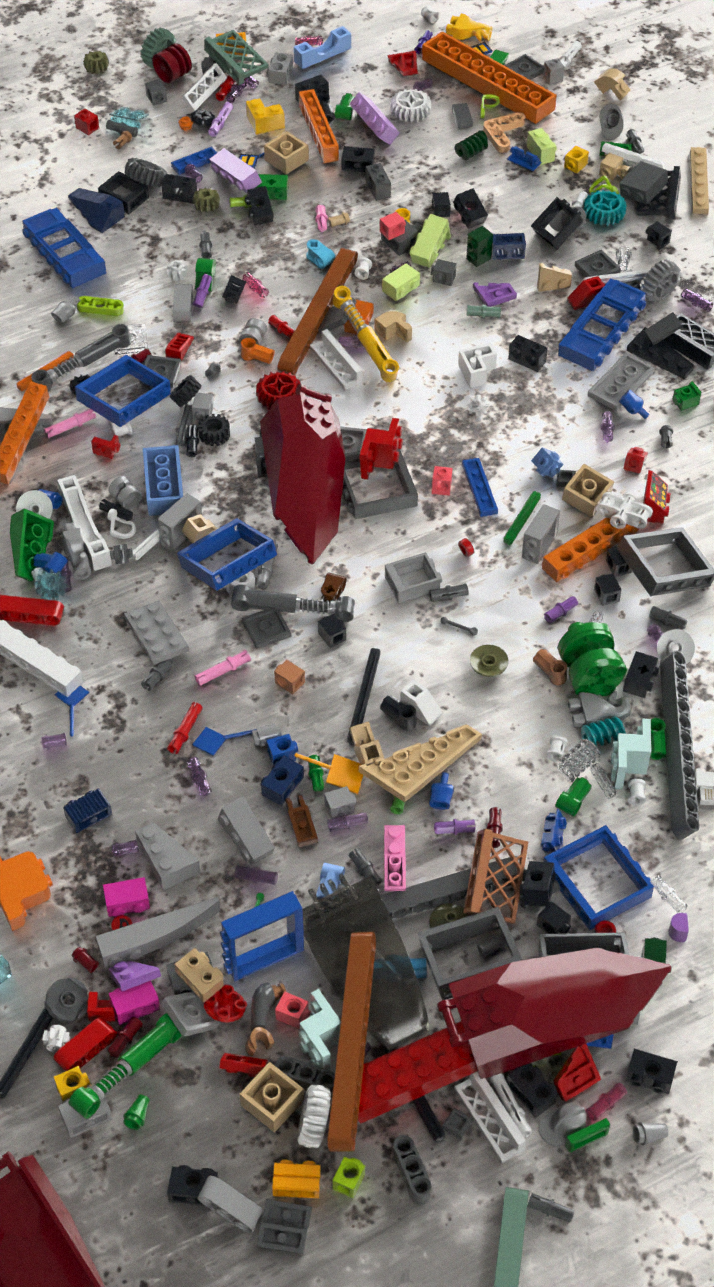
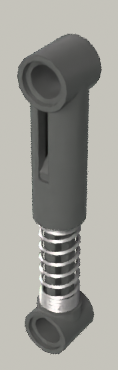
(118, 338)
(245, 598)

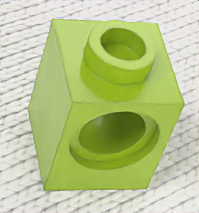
(345, 1185)

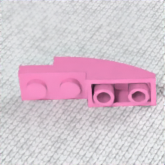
(394, 858)

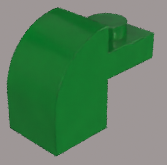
(205, 266)

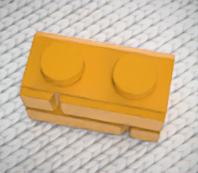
(296, 1179)

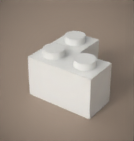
(475, 363)

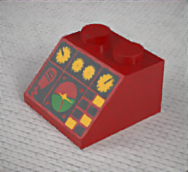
(656, 497)

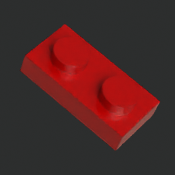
(238, 1063)

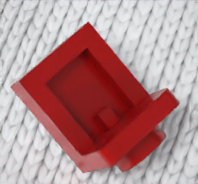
(104, 447)
(635, 459)

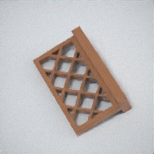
(480, 868)

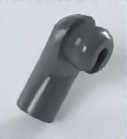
(212, 369)

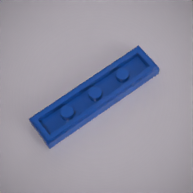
(479, 487)

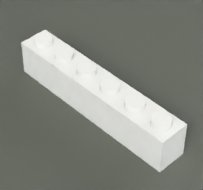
(38, 660)

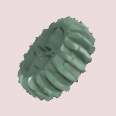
(154, 43)

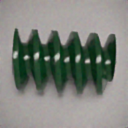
(472, 145)

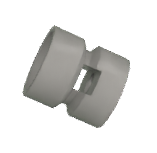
(254, 329)
(125, 493)

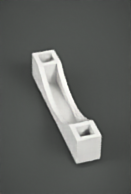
(77, 509)

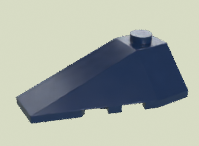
(98, 208)

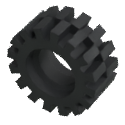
(185, 391)
(214, 437)

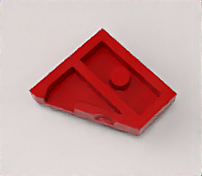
(404, 62)
(576, 1074)

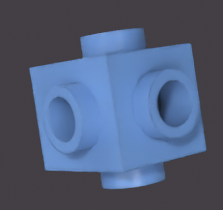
(547, 462)

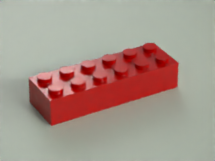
(413, 1072)

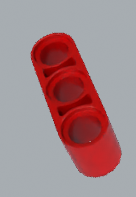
(85, 1045)

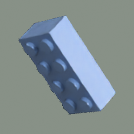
(162, 478)

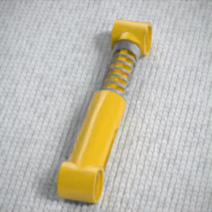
(366, 335)

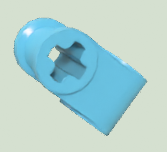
(319, 254)

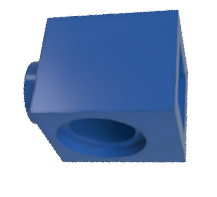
(275, 747)

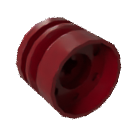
(172, 63)

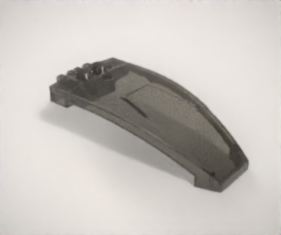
(396, 1000)

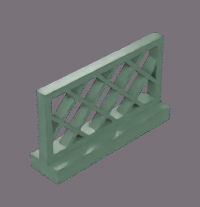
(226, 61)

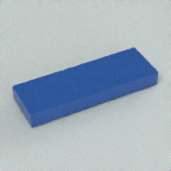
(198, 159)

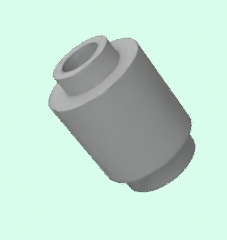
(265, 733)

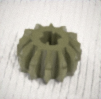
(96, 62)
(206, 200)

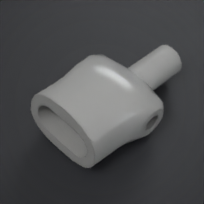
(65, 310)

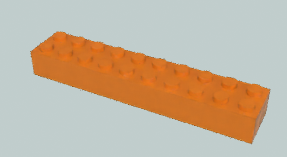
(489, 77)

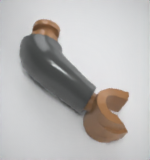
(262, 1000)

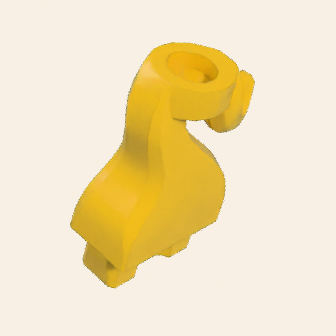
(465, 28)

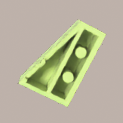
(430, 240)

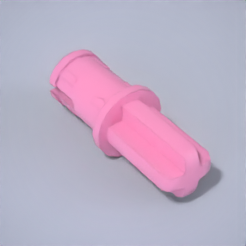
(321, 218)

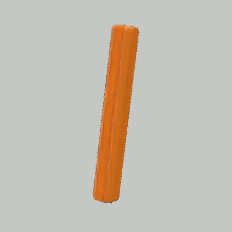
(23, 384)

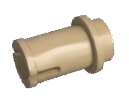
(339, 219)

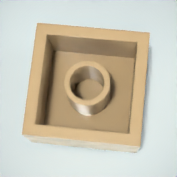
(286, 152)
(586, 490)
(272, 1097)

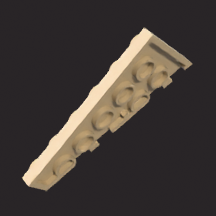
(419, 764)

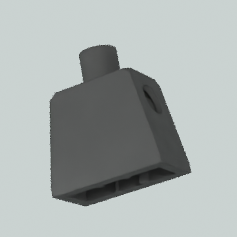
(405, 241)

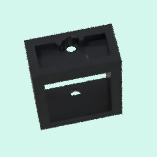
(134, 199)
(548, 215)

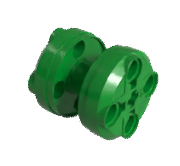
(591, 658)

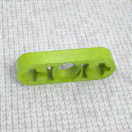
(88, 305)

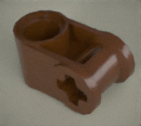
(333, 586)

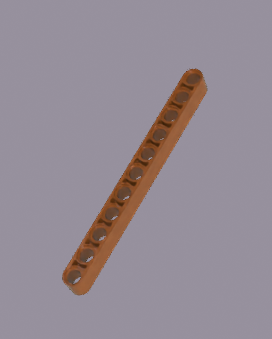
(323, 300)
(352, 1043)

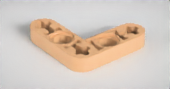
(494, 127)

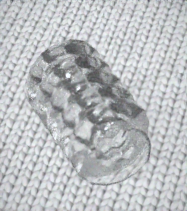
(578, 759)

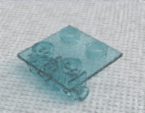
(129, 117)

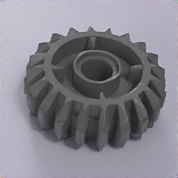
(145, 172)

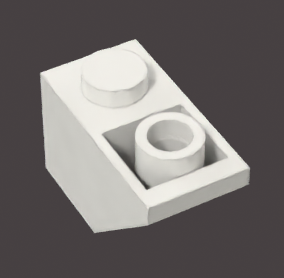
(422, 700)

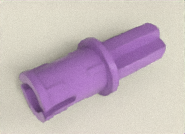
(202, 291)
(560, 609)
(454, 827)

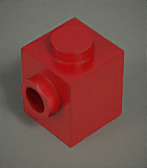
(86, 121)

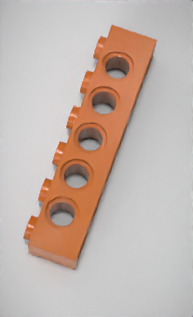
(318, 126)
(21, 429)
(584, 548)

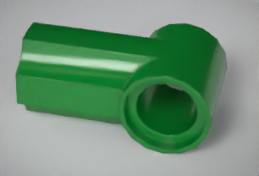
(344, 109)
(658, 745)
(572, 799)

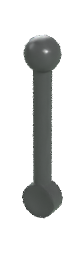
(473, 631)

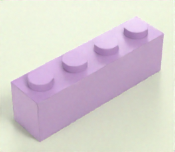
(374, 118)
(235, 170)

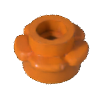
(185, 123)

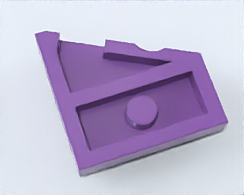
(495, 293)
(132, 974)

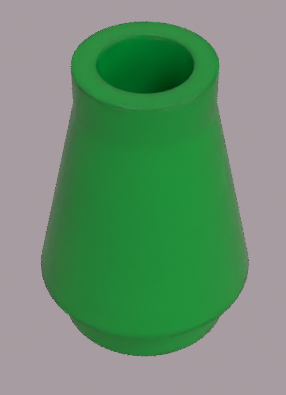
(136, 1113)

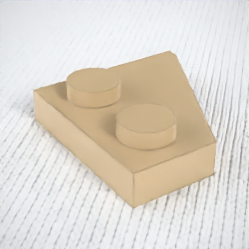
(553, 278)

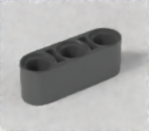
(300, 1068)
(412, 1159)

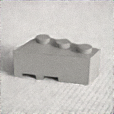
(245, 831)
(165, 856)

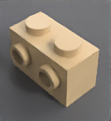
(199, 974)

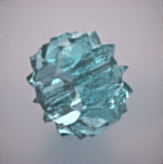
(49, 579)

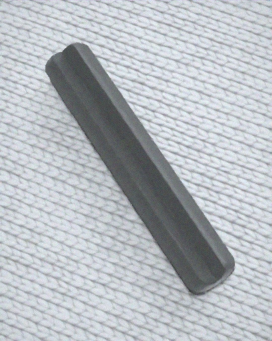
(183, 428)

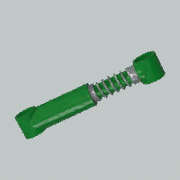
(87, 1100)

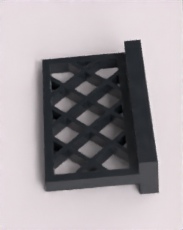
(670, 202)
(691, 346)

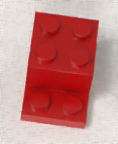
(380, 448)

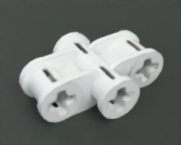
(624, 510)

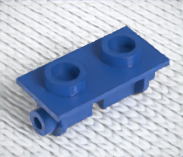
(525, 160)
(555, 825)

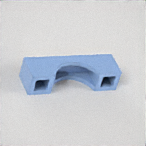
(337, 42)

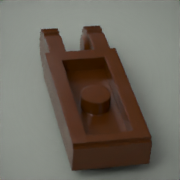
(301, 822)

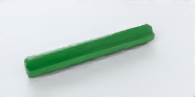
(521, 518)

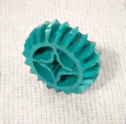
(605, 207)

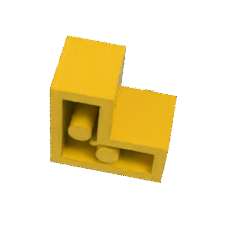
(264, 118)

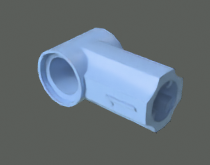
(328, 872)

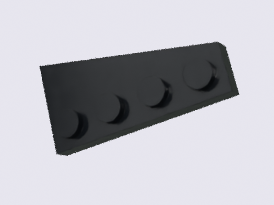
(660, 355)

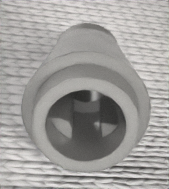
(649, 1132)

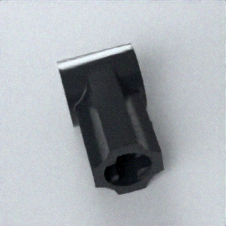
(324, 100)
(400, 712)

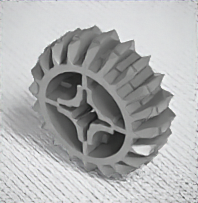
(661, 280)

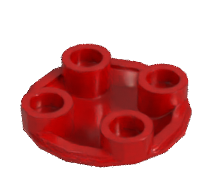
(225, 1005)

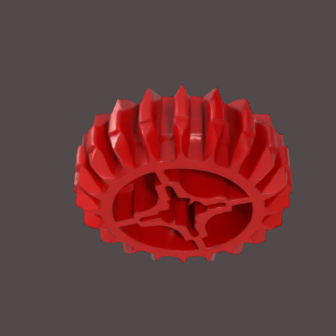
(269, 386)

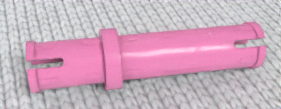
(76, 420)
(229, 664)

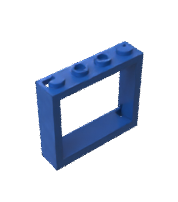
(87, 389)
(220, 539)
(621, 855)
(282, 907)

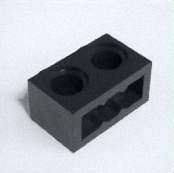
(527, 353)
(527, 1091)

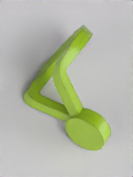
(482, 106)
(608, 186)

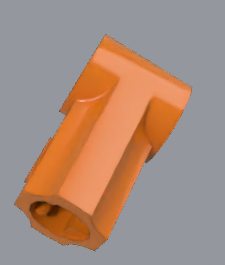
(251, 351)

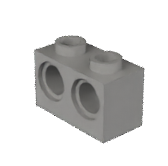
(280, 68)

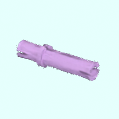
(220, 119)

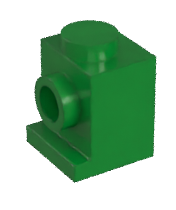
(687, 396)

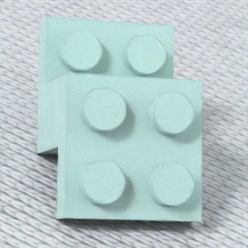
(631, 754)
(319, 1031)

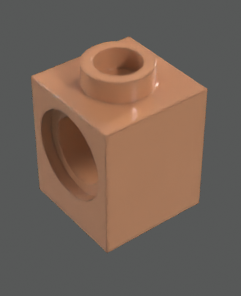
(289, 676)

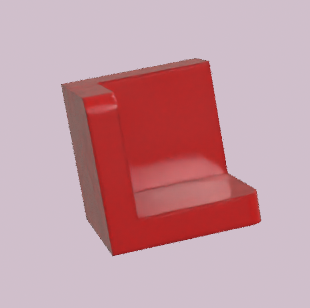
(99, 1008)

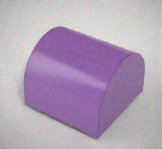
(679, 927)

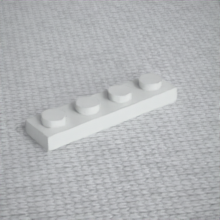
(629, 155)

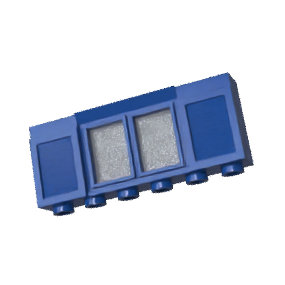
(64, 247)
(602, 324)

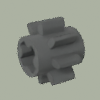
(121, 554)

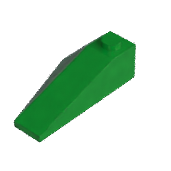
(28, 537)

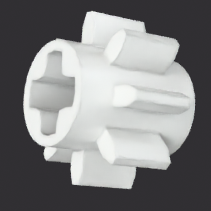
(177, 270)
(474, 404)
(55, 1038)

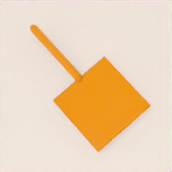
(341, 772)

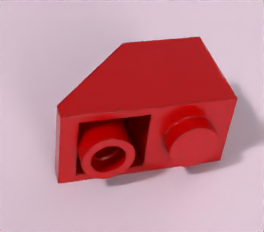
(585, 292)

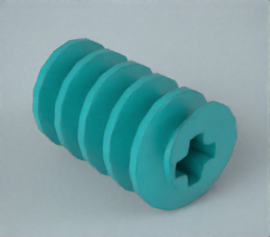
(603, 730)

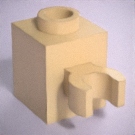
(612, 166)

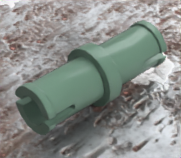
(483, 311)

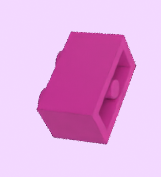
(126, 897)
(134, 1002)

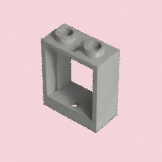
(171, 533)
(540, 533)
(408, 565)

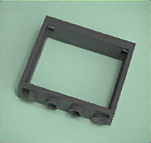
(385, 505)
(700, 578)
(459, 931)
(581, 941)

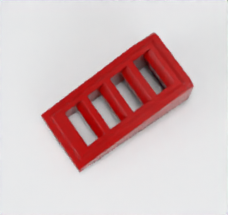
(176, 347)

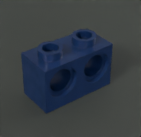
(508, 246)

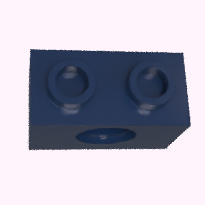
(277, 789)

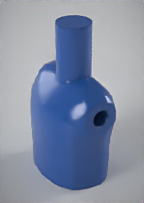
(633, 404)
(441, 793)

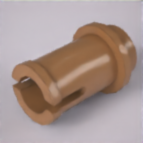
(122, 139)

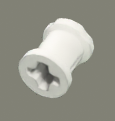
(430, 14)
(363, 268)
(557, 747)
(636, 792)

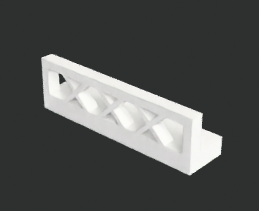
(206, 90)
(342, 360)
(499, 1115)

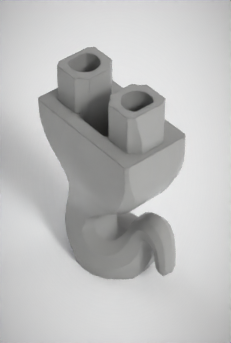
(74, 551)
(594, 708)

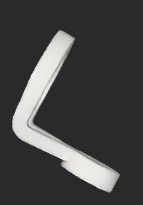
(112, 515)

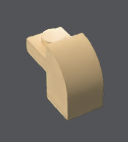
(613, 80)
(393, 323)
(197, 528)
(366, 747)

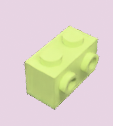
(541, 145)
(401, 282)

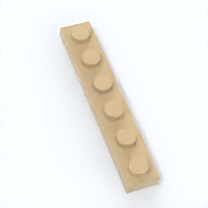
(699, 180)

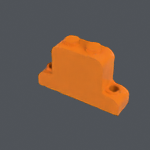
(22, 886)

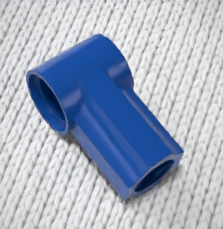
(47, 562)

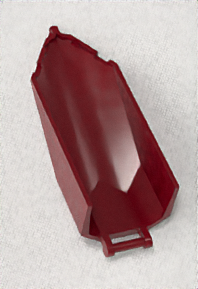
(305, 468)
(548, 1005)
(38, 1233)

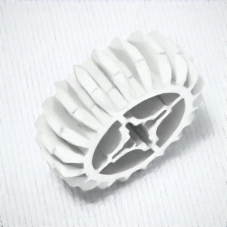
(410, 105)
(314, 1116)

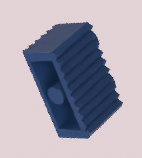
(87, 810)

